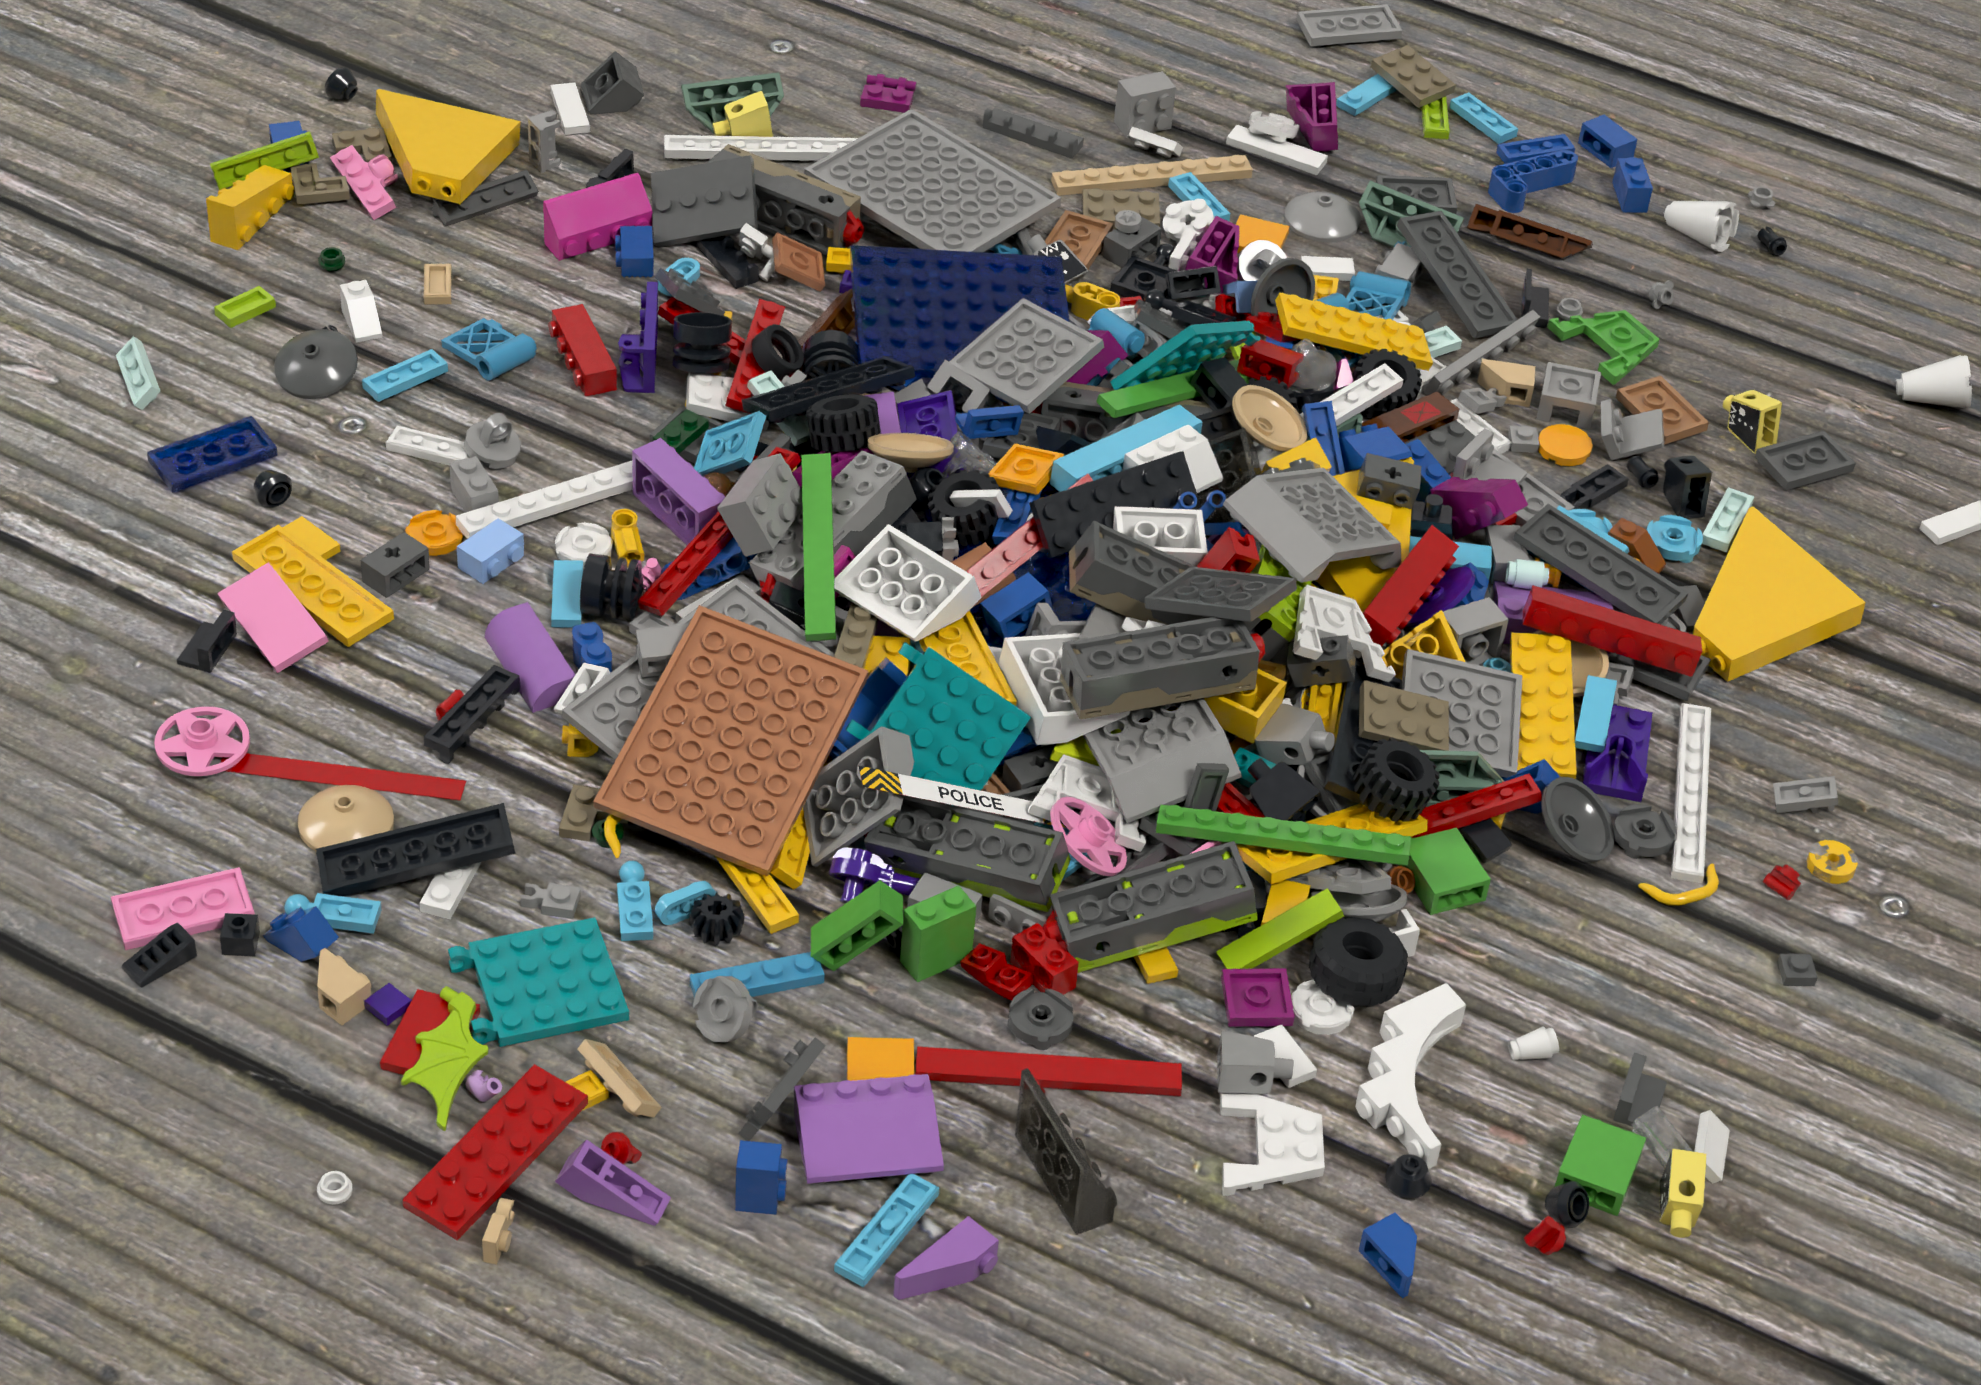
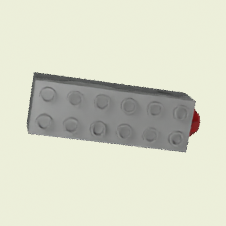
(864, 500)

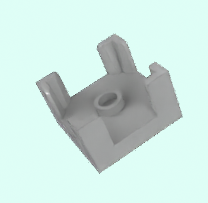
(954, 379)
(1570, 389)

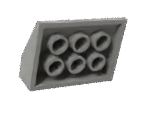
(840, 806)

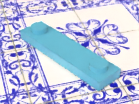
(1365, 95)
(886, 1229)

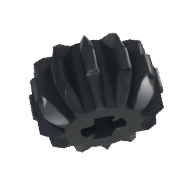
(716, 918)

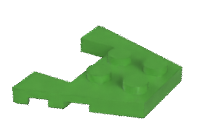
(1617, 334)

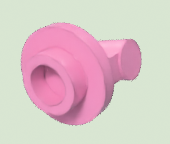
(650, 573)

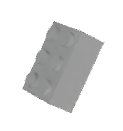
(762, 504)

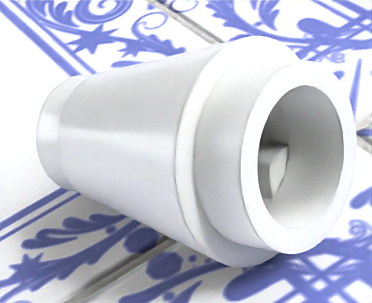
(1534, 1045)

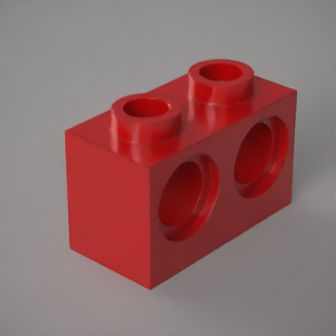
(1044, 958)

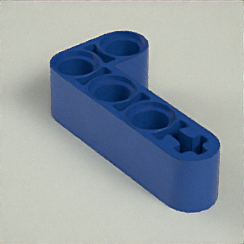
(1514, 180)
(725, 565)

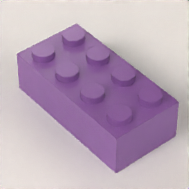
(673, 489)

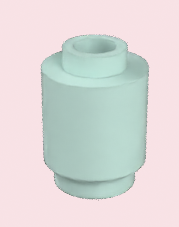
(1526, 573)

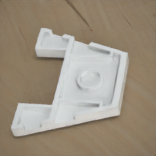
(1331, 615)
(1089, 784)
(1286, 1143)

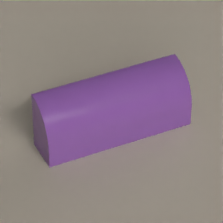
(531, 653)

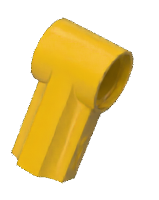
(626, 535)

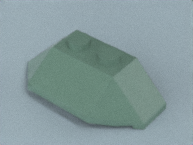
(708, 99)
(1384, 207)
(1460, 773)

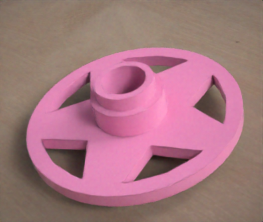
(202, 741)
(1088, 834)

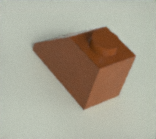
(1639, 543)

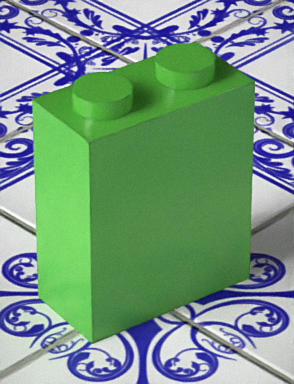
(1446, 872)
(937, 933)
(1602, 1162)

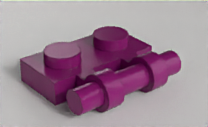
(878, 96)

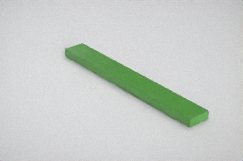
(1152, 394)
(818, 547)

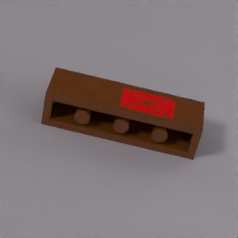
(1418, 416)

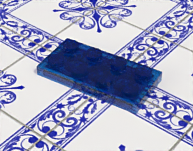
(212, 454)

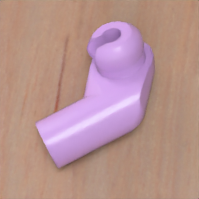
(483, 1087)

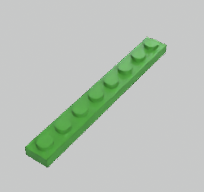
(1283, 834)

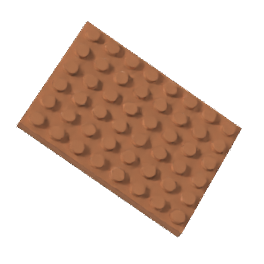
(731, 740)

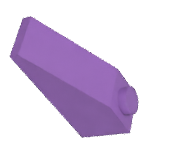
(611, 1185)
(950, 1261)

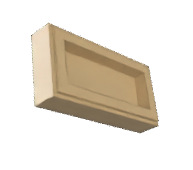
(437, 283)

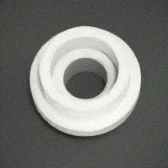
(332, 1181)

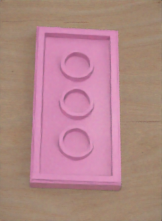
(273, 617)
(193, 903)

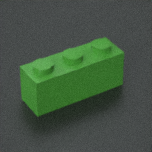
(857, 925)

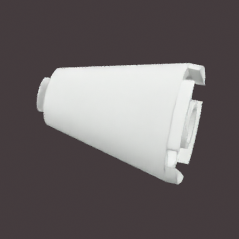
(1704, 221)
(1938, 383)

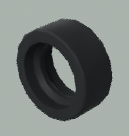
(787, 346)

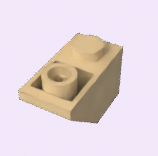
(1509, 379)
(340, 988)

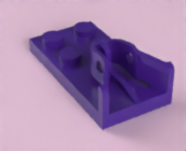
(642, 347)
(930, 416)
(1623, 763)

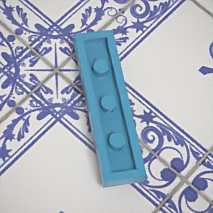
(769, 975)

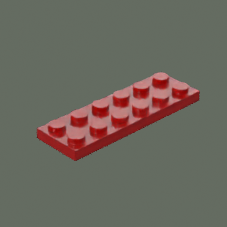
(495, 1152)

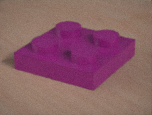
(1257, 997)

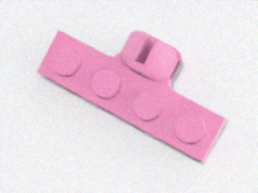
(367, 179)

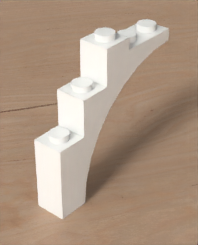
(1391, 1094)

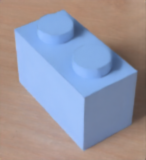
(490, 551)

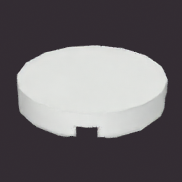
(581, 540)
(1315, 1013)

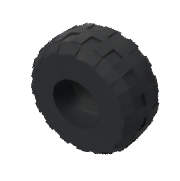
(1358, 962)

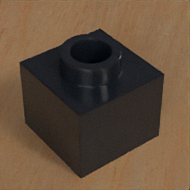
(239, 934)

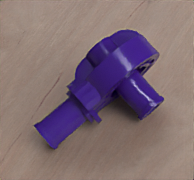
(864, 868)

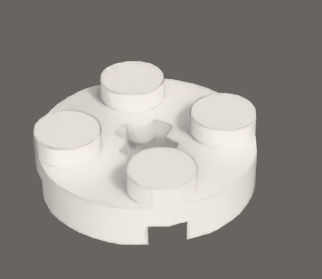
(1274, 124)
(1193, 210)

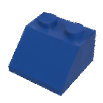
(1373, 441)

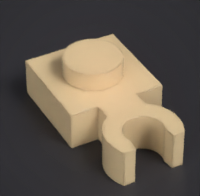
(497, 1236)

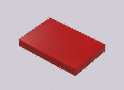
(422, 1015)

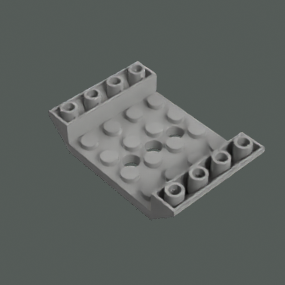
(1311, 521)
(1158, 758)

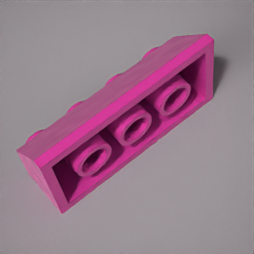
(594, 216)

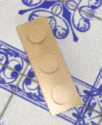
(618, 1079)

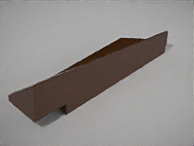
(1527, 232)
(837, 317)

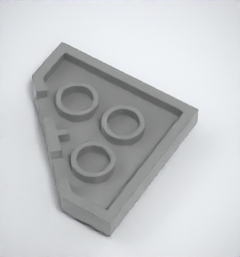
(1347, 876)

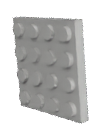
(1027, 354)
(1481, 705)

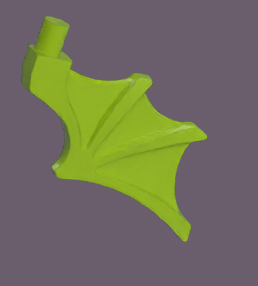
(447, 1054)

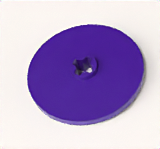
(1445, 595)

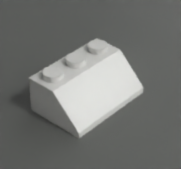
(1196, 449)
(1169, 530)

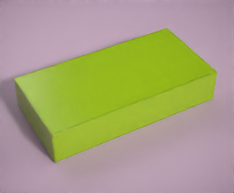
(245, 306)

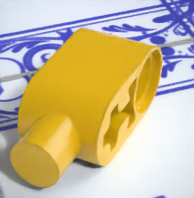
(1089, 298)

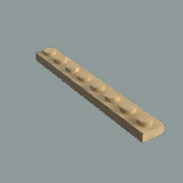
(1150, 175)

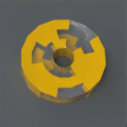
(1832, 861)

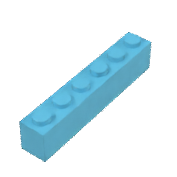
(1108, 453)

